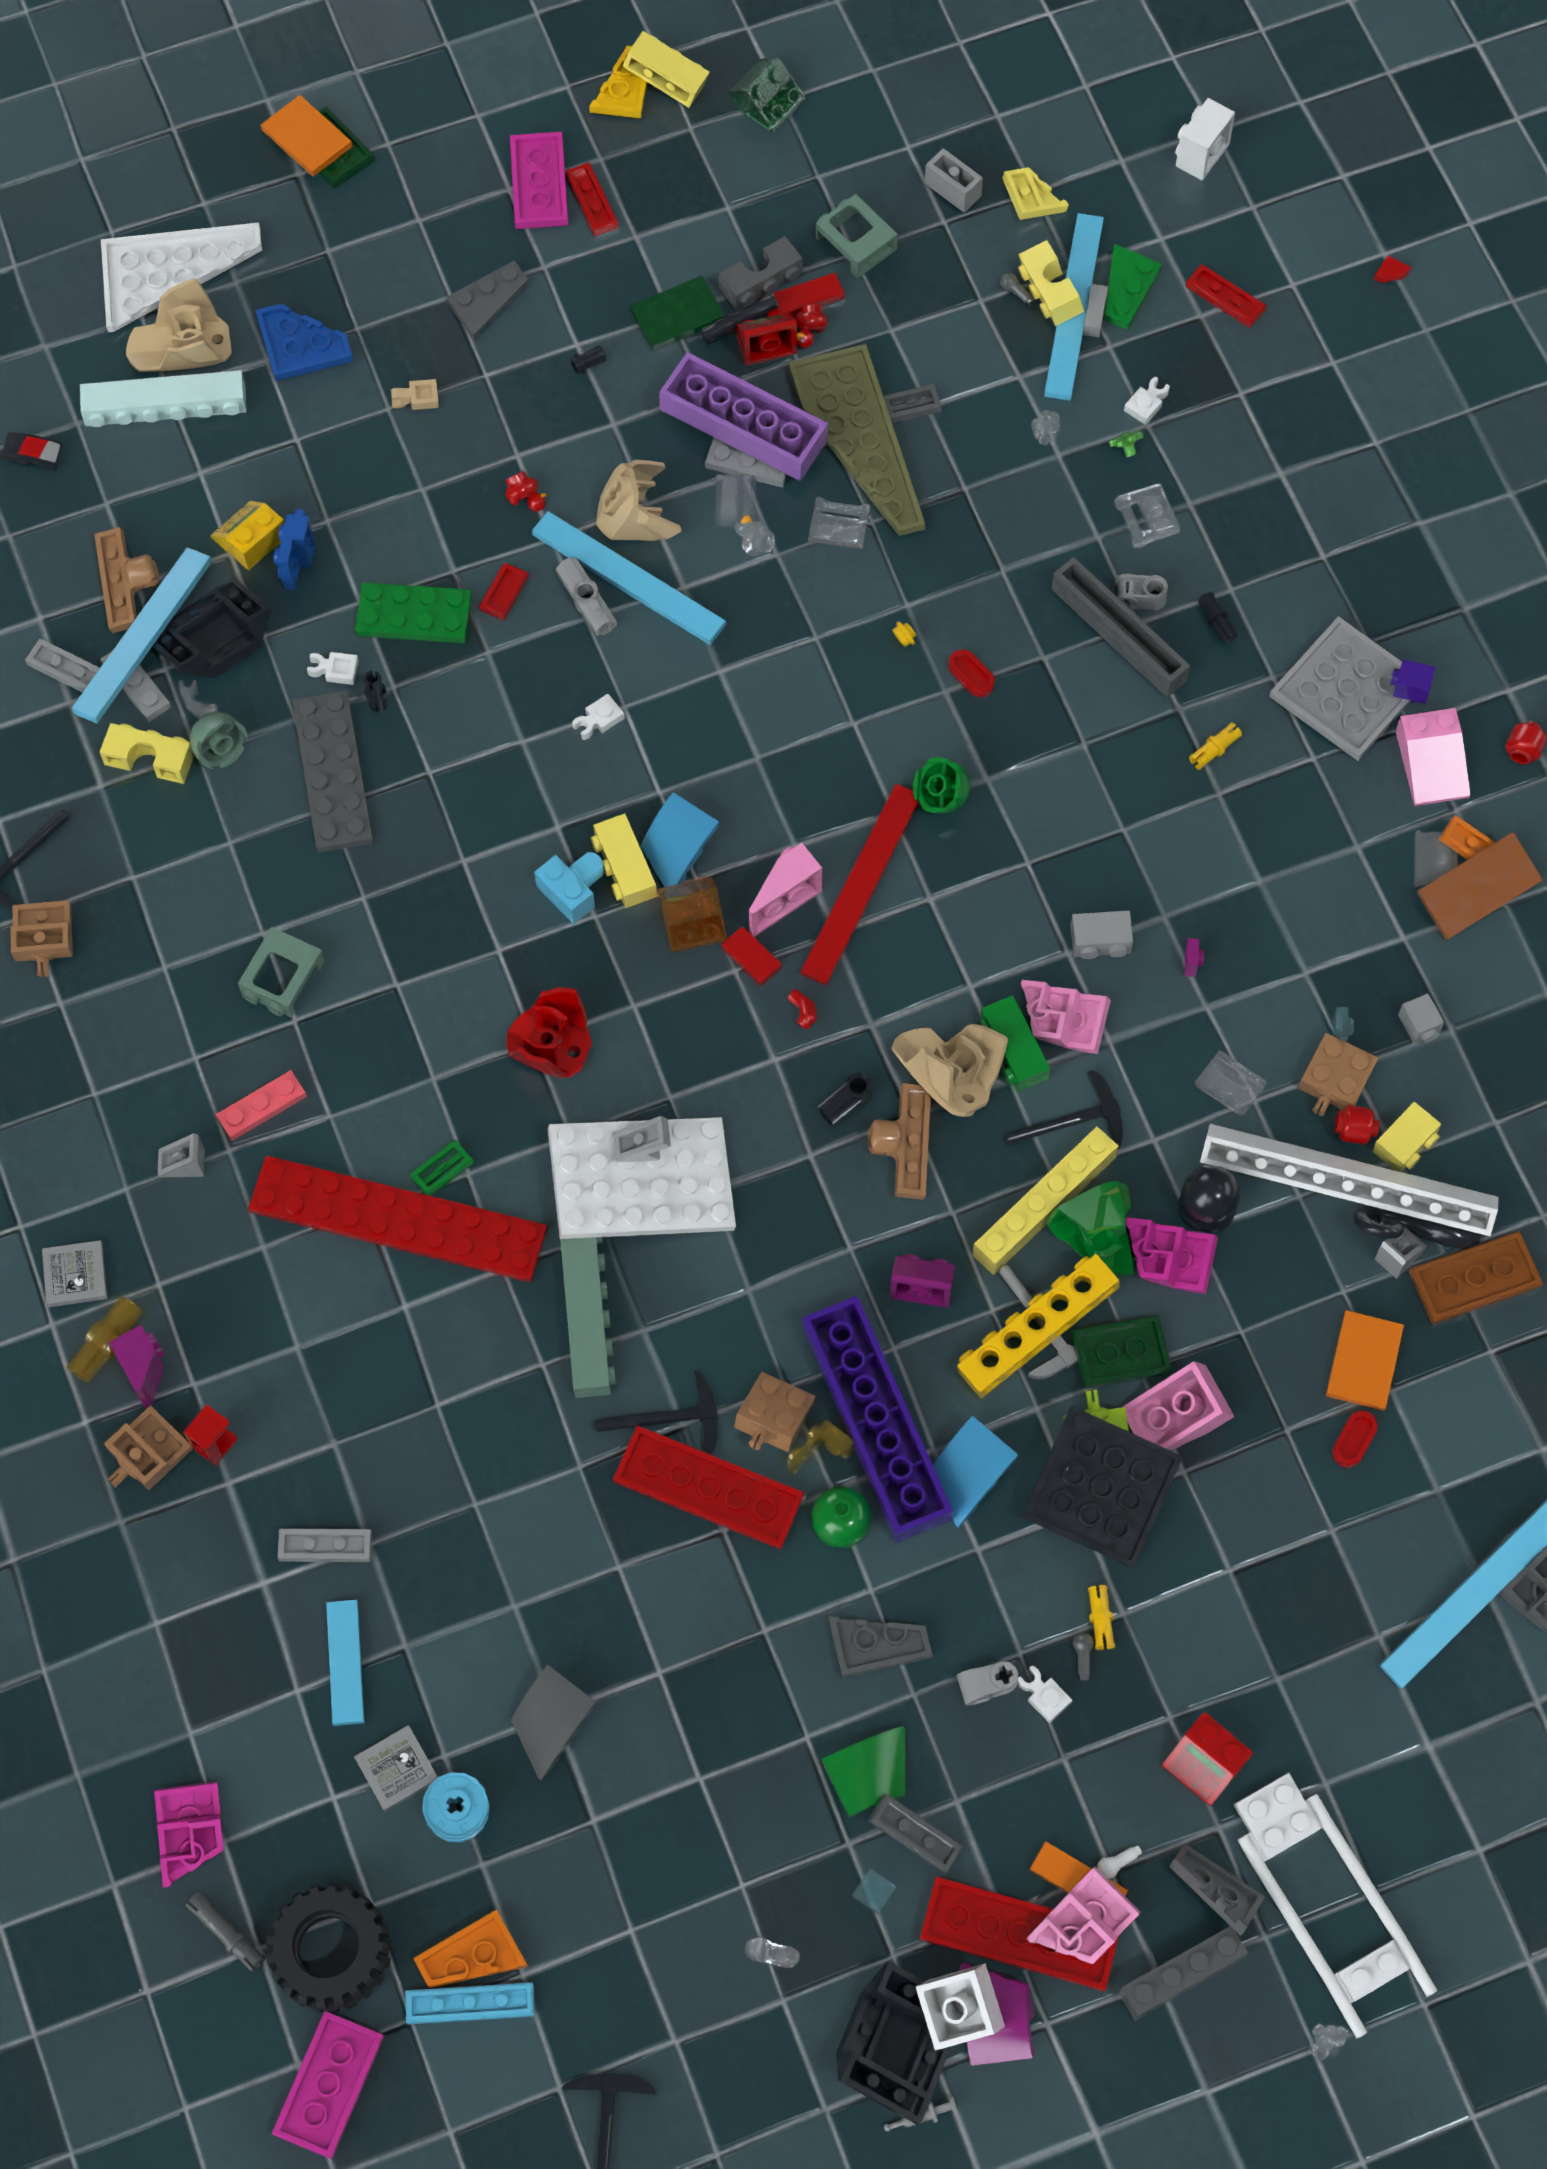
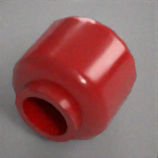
(1526, 742)
(1356, 1124)

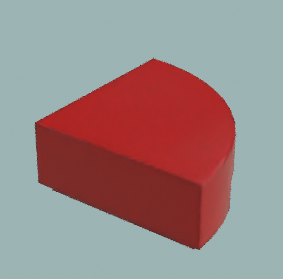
(1392, 270)

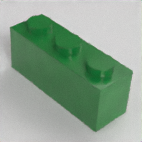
(1023, 1057)

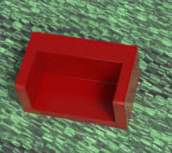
(210, 1435)

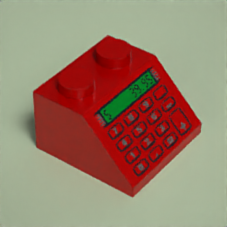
(767, 338)
(1207, 1759)

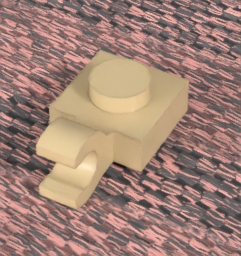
(421, 395)

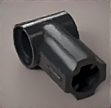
(845, 1101)

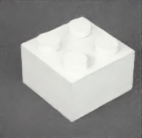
(1204, 138)
(960, 2006)

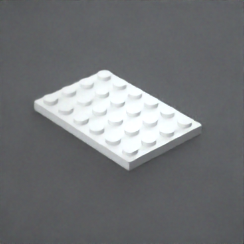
(609, 1198)

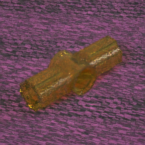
(97, 1346)

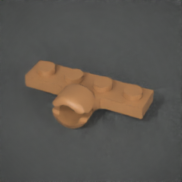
(122, 577)
(906, 1141)

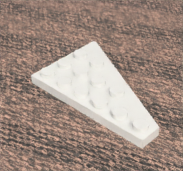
(146, 266)

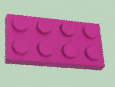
(538, 180)
(328, 2085)

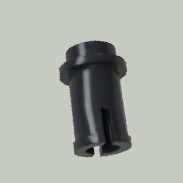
(586, 360)

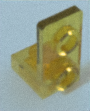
(834, 1441)

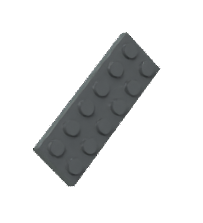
(332, 771)

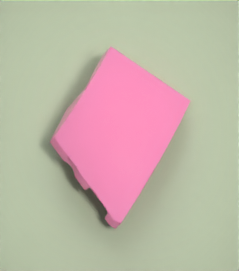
(1066, 1016)
(1086, 1919)

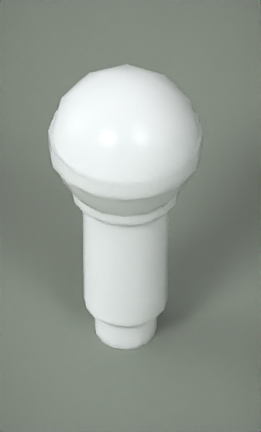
(1111, 1865)

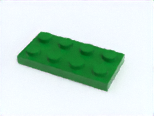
(413, 612)

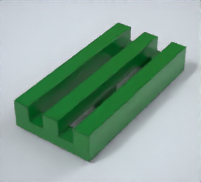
(449, 1176)

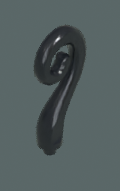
(1392, 1225)

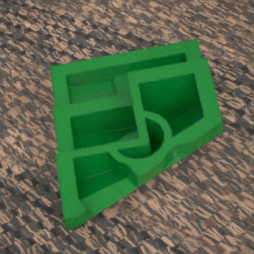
(869, 1770)

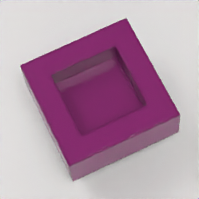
(1193, 957)

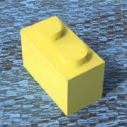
(1407, 1137)

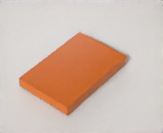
(306, 135)
(1364, 1360)

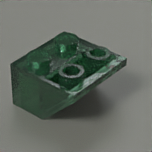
(767, 93)

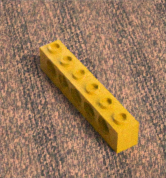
(985, 1379)

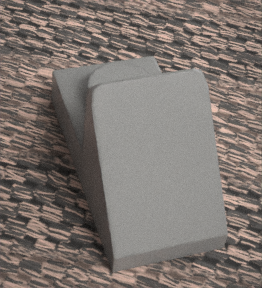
(642, 1141)

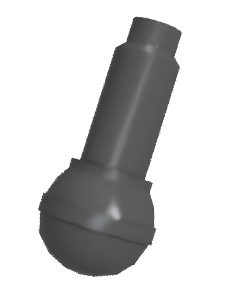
(1010, 283)
(1083, 1645)

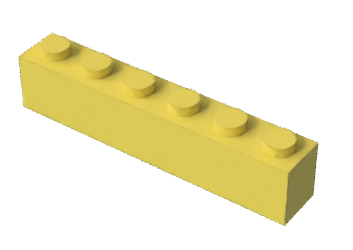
(1035, 1207)

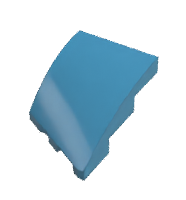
(677, 839)
(972, 1467)

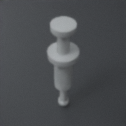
(931, 2113)

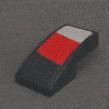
(31, 448)

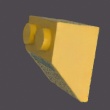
(250, 533)

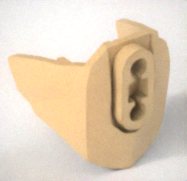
(621, 514)

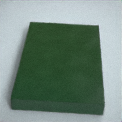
(351, 161)
(676, 312)
(1121, 1352)

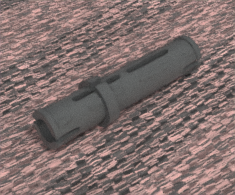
(226, 1932)

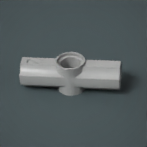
(592, 608)

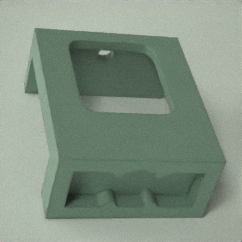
(868, 249)
(290, 948)

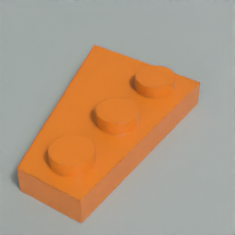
(471, 1953)

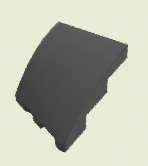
(1528, 1588)
(550, 1718)

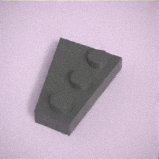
(485, 298)
(877, 1646)
(1218, 1888)

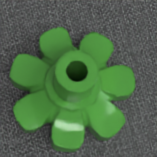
(1127, 442)

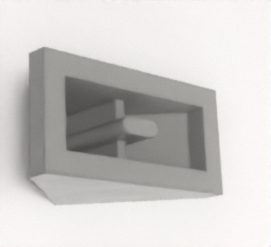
(182, 1158)
(1400, 1252)

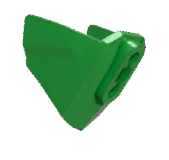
(1096, 1225)

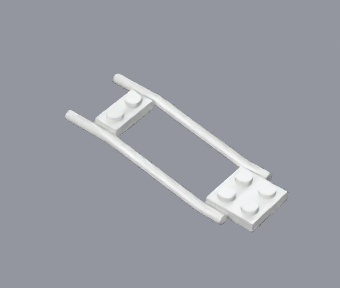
(1277, 1820)

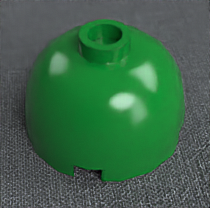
(941, 786)
(841, 1517)

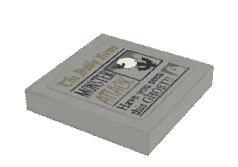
(74, 1273)
(396, 1768)

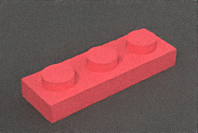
(261, 1105)

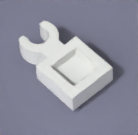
(1145, 403)
(338, 668)
(600, 715)
(1047, 1697)

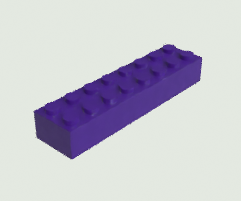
(877, 1419)

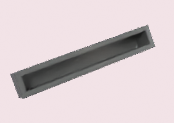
(1120, 627)

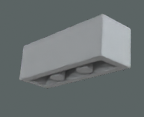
(1095, 310)

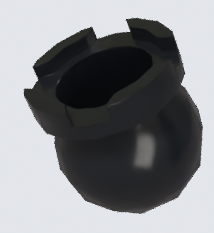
(1209, 1199)

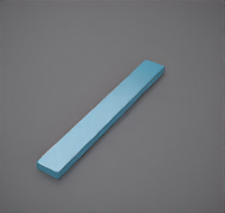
(1070, 333)
(629, 578)
(141, 635)
(1467, 1599)

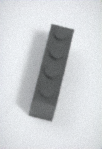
(1183, 1973)

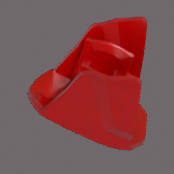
(554, 1019)

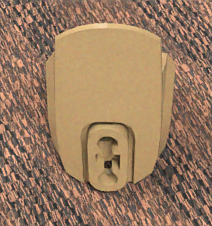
(182, 333)
(954, 1071)

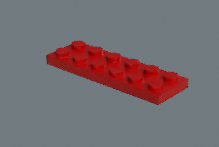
(708, 1487)
(997, 1930)

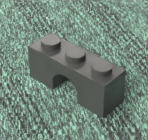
(746, 286)

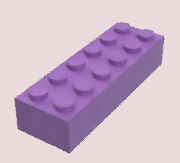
(743, 416)

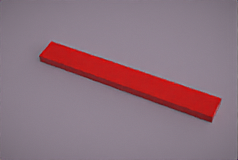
(860, 885)

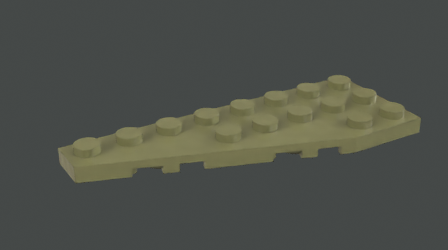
(847, 396)

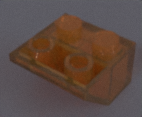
(692, 914)

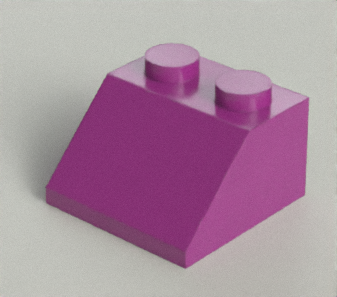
(922, 1281)
(141, 1362)

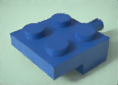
(295, 548)

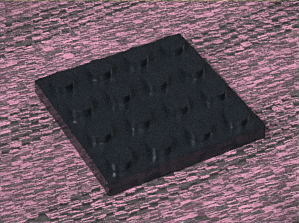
(1102, 1487)

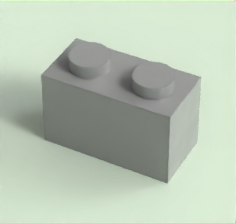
(953, 180)
(1101, 934)

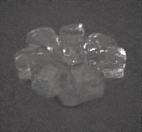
(1046, 427)
(1328, 2040)

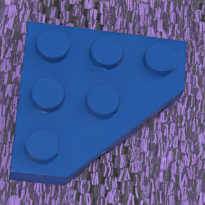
(299, 342)

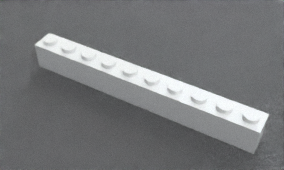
(1350, 1180)

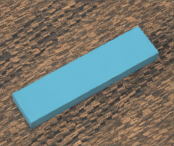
(345, 1662)
(469, 2003)

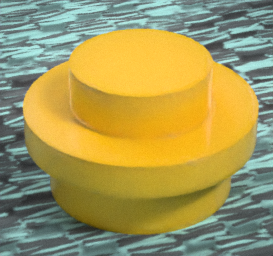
(904, 634)

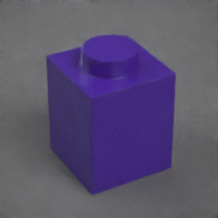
(1412, 681)

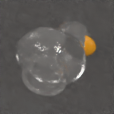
(755, 536)

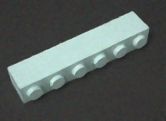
(163, 398)

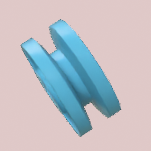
(456, 1825)

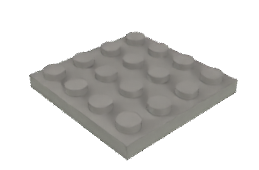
(1343, 688)

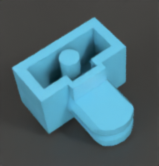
(569, 885)

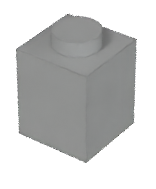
(1421, 1019)

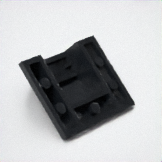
(215, 631)
(889, 2046)

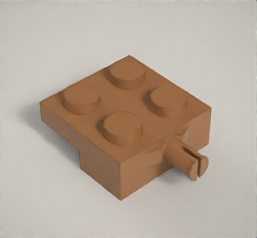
(42, 933)
(1337, 1074)
(773, 1412)
(146, 1449)

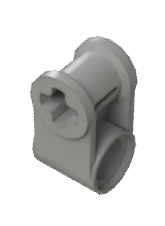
(1139, 591)
(981, 1683)

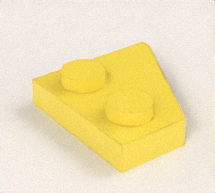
(1031, 195)

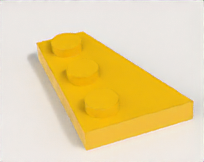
(622, 92)

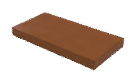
(1479, 886)
(1475, 1277)

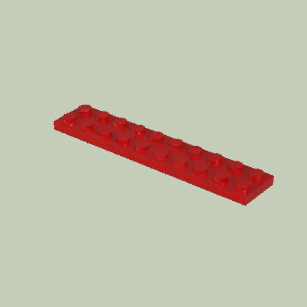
(398, 1218)

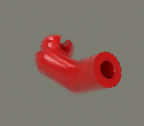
(806, 1008)

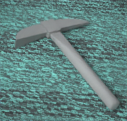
(1066, 1353)

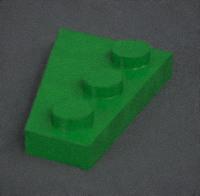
(1129, 285)

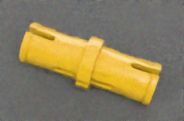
(1215, 746)
(1101, 1617)

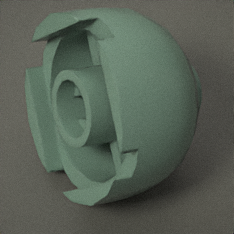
(217, 739)

